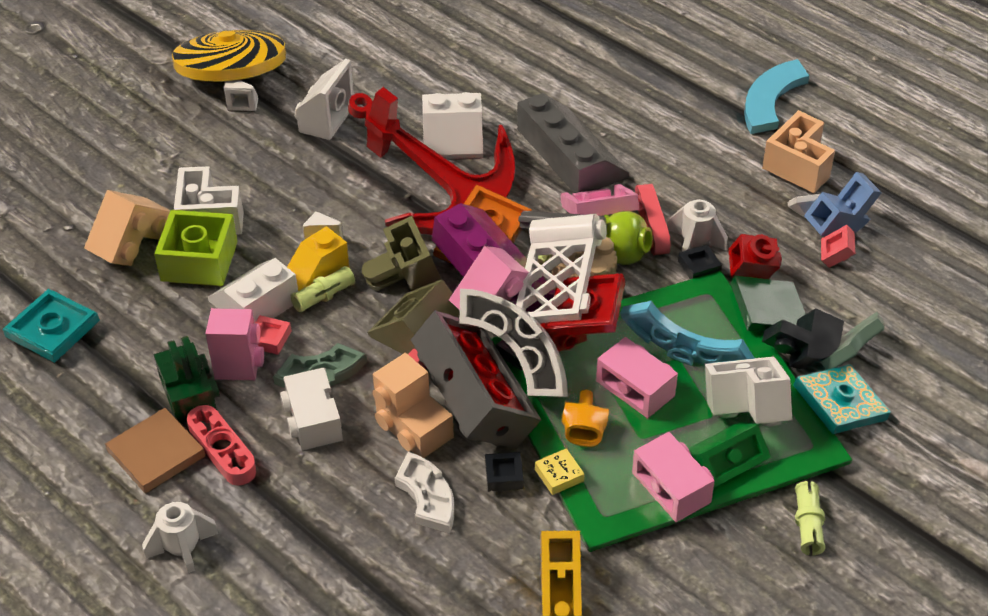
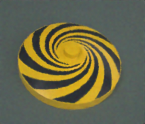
(229, 55)

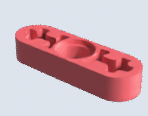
(652, 214)
(221, 458)

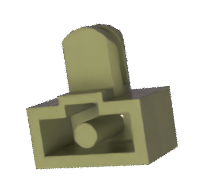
(405, 259)

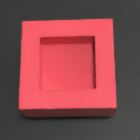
(838, 246)
(273, 334)

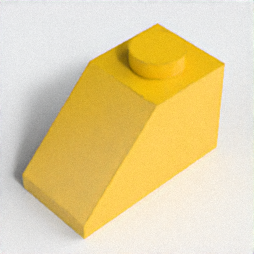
(319, 256)

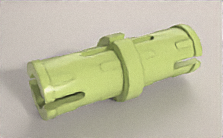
(322, 289)
(810, 518)

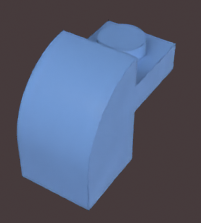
(848, 208)

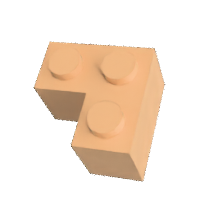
(797, 153)
(123, 224)
(408, 409)

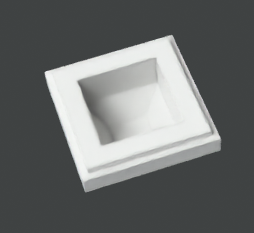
(802, 203)

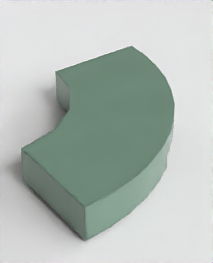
(854, 341)
(338, 362)

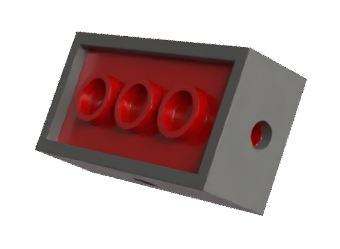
(475, 381)

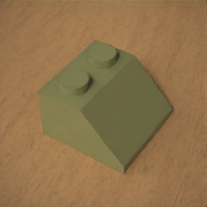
(410, 313)

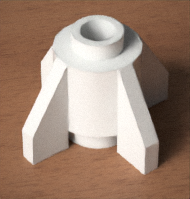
(698, 225)
(178, 531)

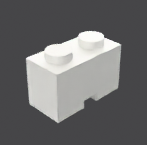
(312, 410)

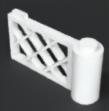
(561, 238)

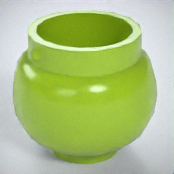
(629, 236)

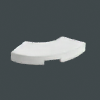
(429, 490)

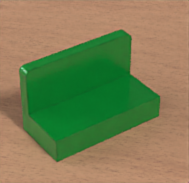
(731, 451)

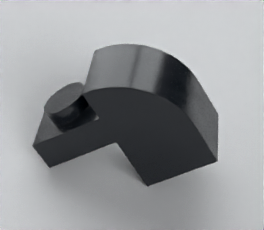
(809, 341)

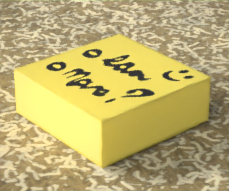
(559, 471)

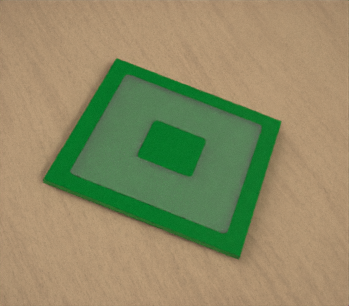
(611, 500)

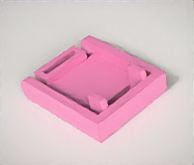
(600, 201)

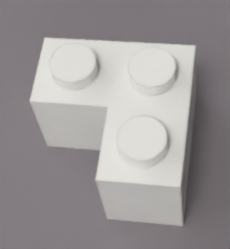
(197, 194)
(751, 387)

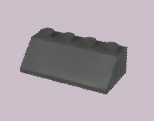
(567, 144)

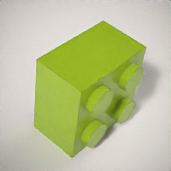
(196, 247)

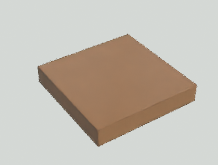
(155, 450)

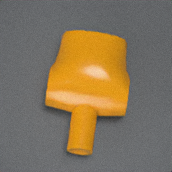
(584, 421)

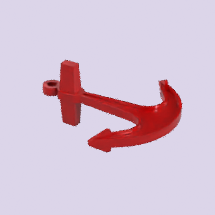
(385, 127)

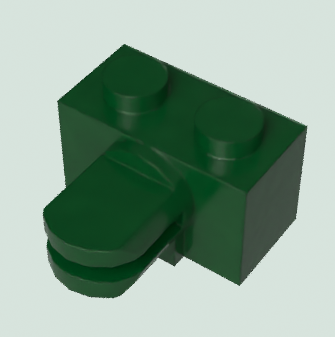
(185, 378)

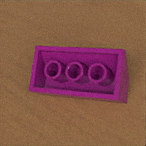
(465, 232)

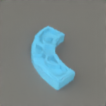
(766, 89)
(680, 343)

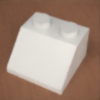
(326, 102)
(453, 124)
(263, 289)

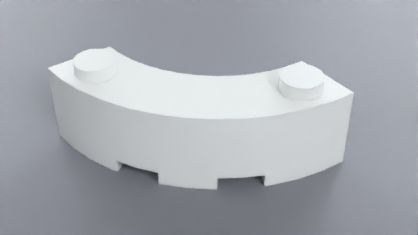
(523, 333)

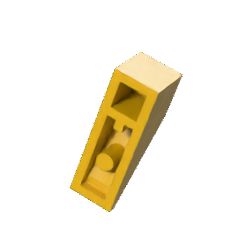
(561, 573)

